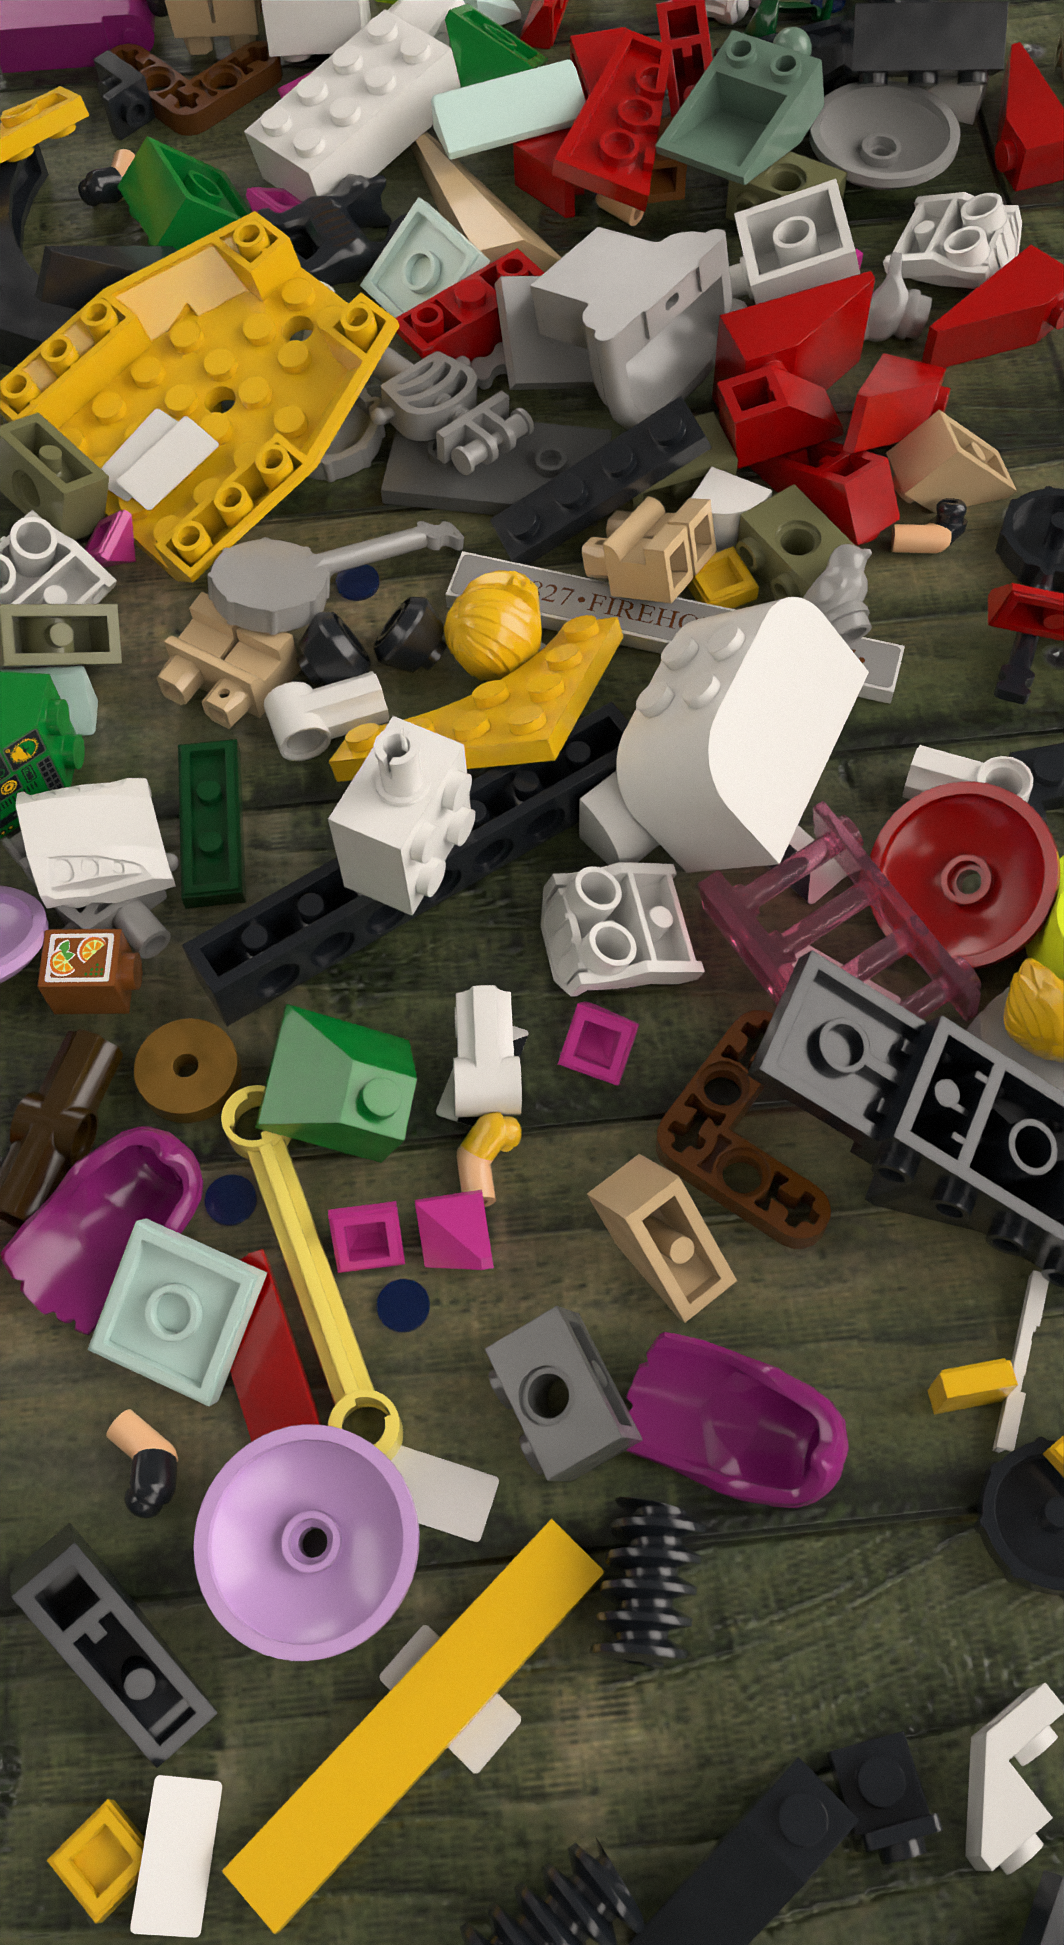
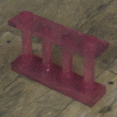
(773, 954)

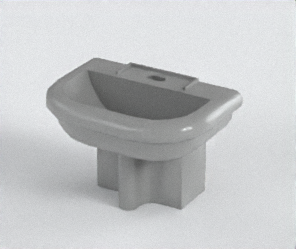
(640, 313)

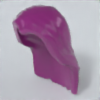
(79, 1235)
(736, 1424)

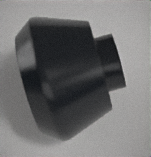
(411, 637)
(331, 651)

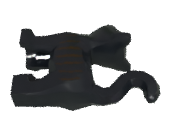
(332, 230)

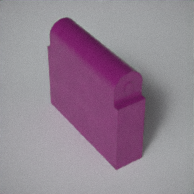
(69, 32)

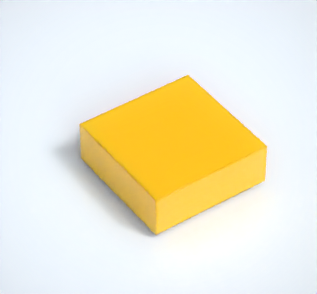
(724, 581)
(972, 1385)
(101, 1860)

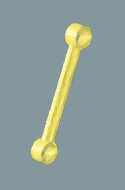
(310, 1273)

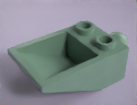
(748, 106)

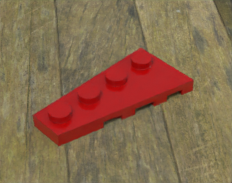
(619, 124)

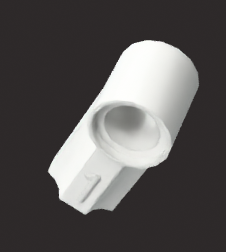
(309, 718)
(937, 767)
(486, 1069)

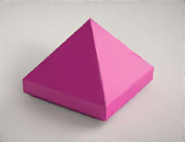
(113, 540)
(366, 1237)

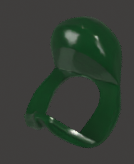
(766, 15)

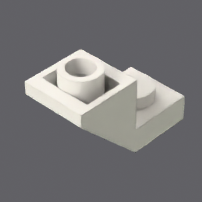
(1001, 1806)

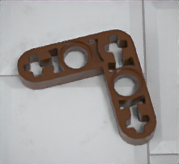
(202, 104)
(723, 1147)

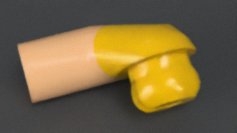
(480, 1147)

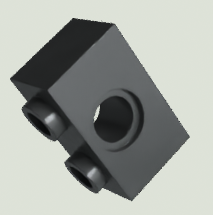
(595, 1419)

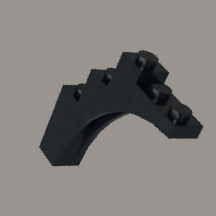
(23, 318)

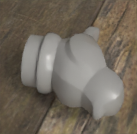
(895, 308)
(841, 592)

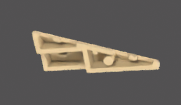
(475, 209)

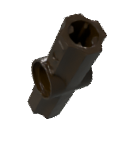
(56, 1124)

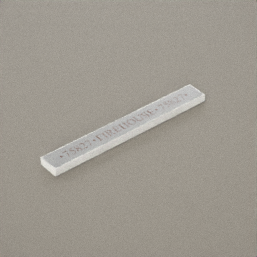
(650, 623)

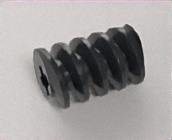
(648, 1584)
(569, 1911)

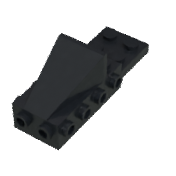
(928, 1105)

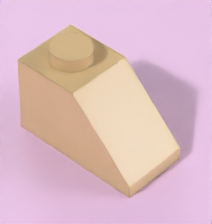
(948, 462)
(663, 1235)

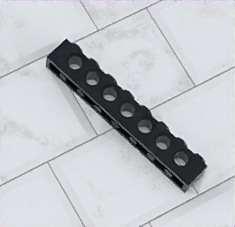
(323, 922)

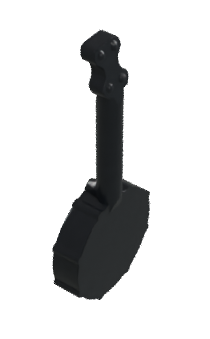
(1034, 552)
(1024, 1518)

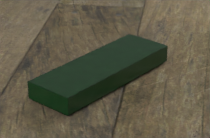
(211, 824)

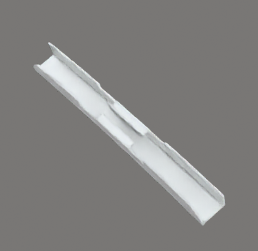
(1013, 1403)

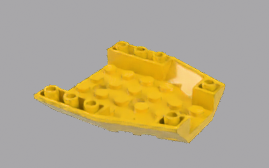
(201, 333)

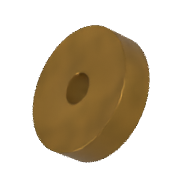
(181, 1044)

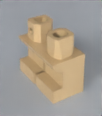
(203, 19)
(652, 551)
(227, 662)

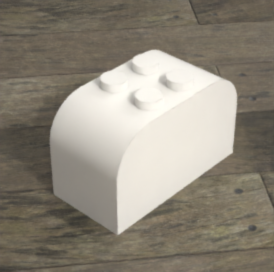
(737, 733)

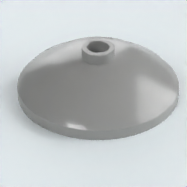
(885, 135)

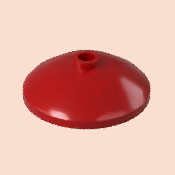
(965, 832)

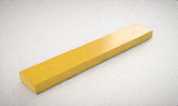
(411, 1727)

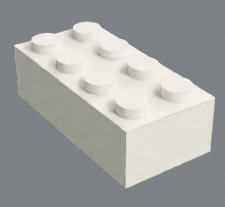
(354, 109)

